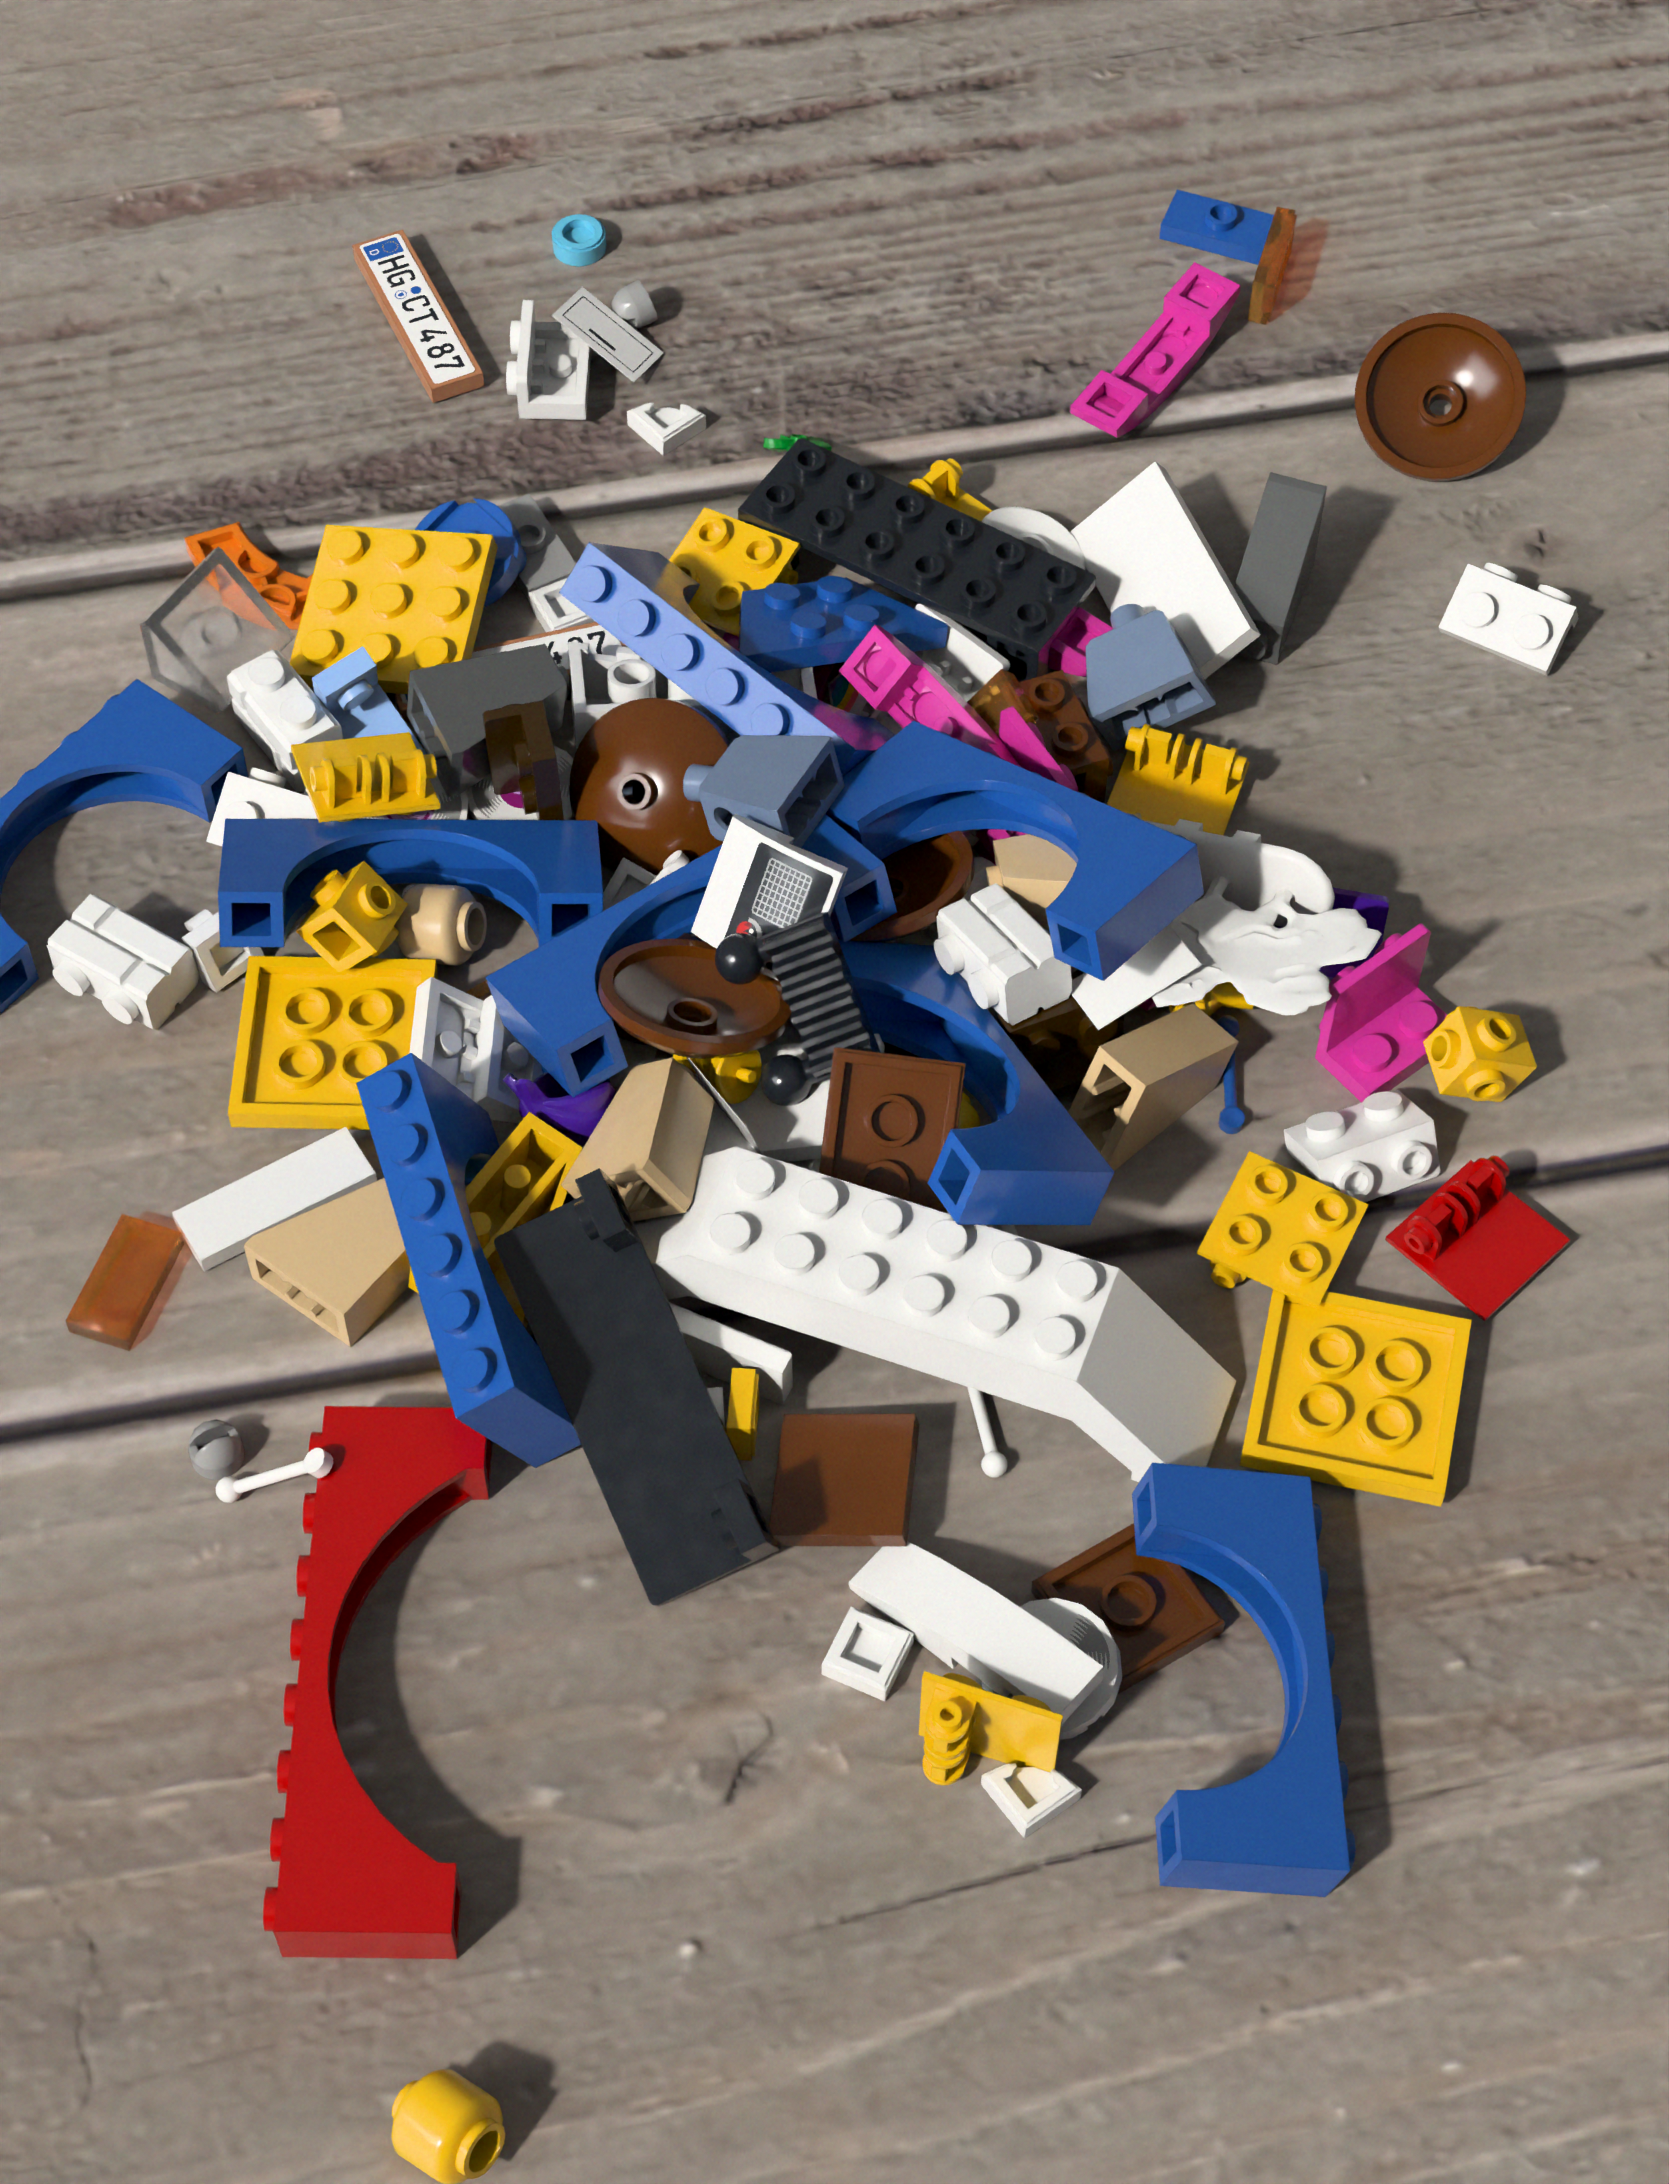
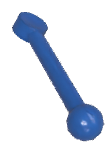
(1231, 1117)

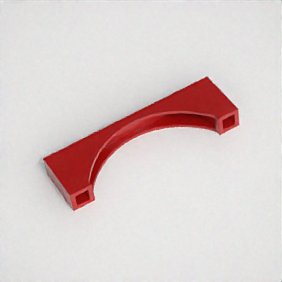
(344, 1869)

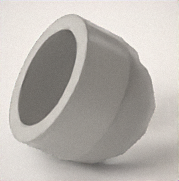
(634, 305)
(221, 1455)

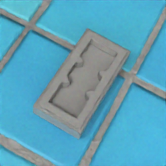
(545, 552)

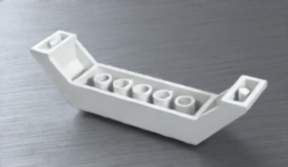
(944, 1302)

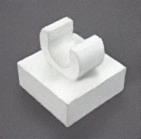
(214, 963)

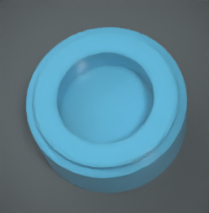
(579, 240)

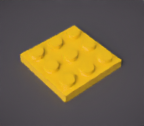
(399, 595)
(316, 1035)
(1358, 1395)

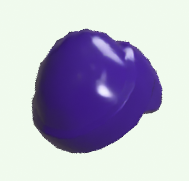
(551, 1103)

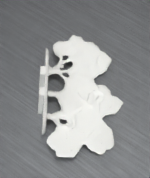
(1233, 932)

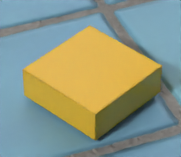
(743, 1412)

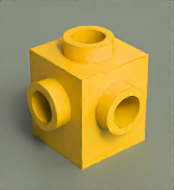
(361, 909)
(1479, 1054)

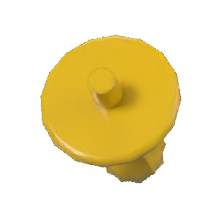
(732, 1076)

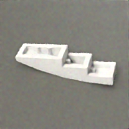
(976, 1628)

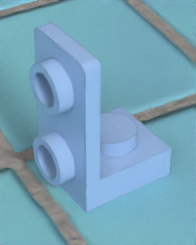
(357, 700)

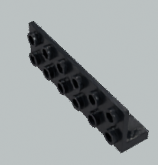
(922, 551)
(634, 1393)

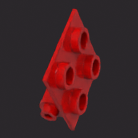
(1478, 1237)

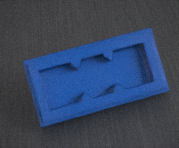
(1216, 226)

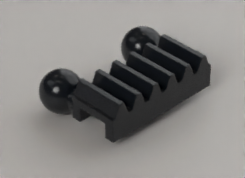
(819, 995)

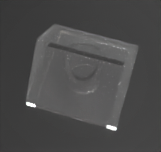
(208, 630)

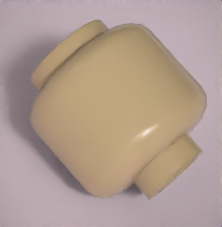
(441, 924)

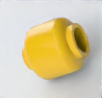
(447, 2127)

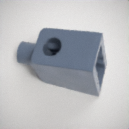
(1141, 676)
(770, 781)

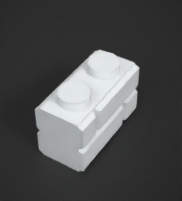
(279, 711)
(1001, 955)
(122, 963)

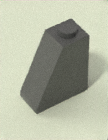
(1279, 561)
(451, 697)

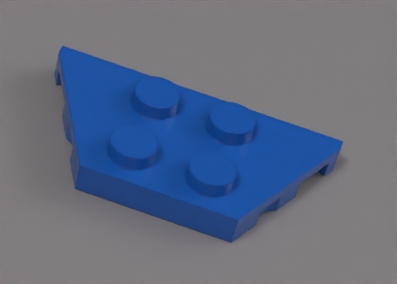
(825, 623)

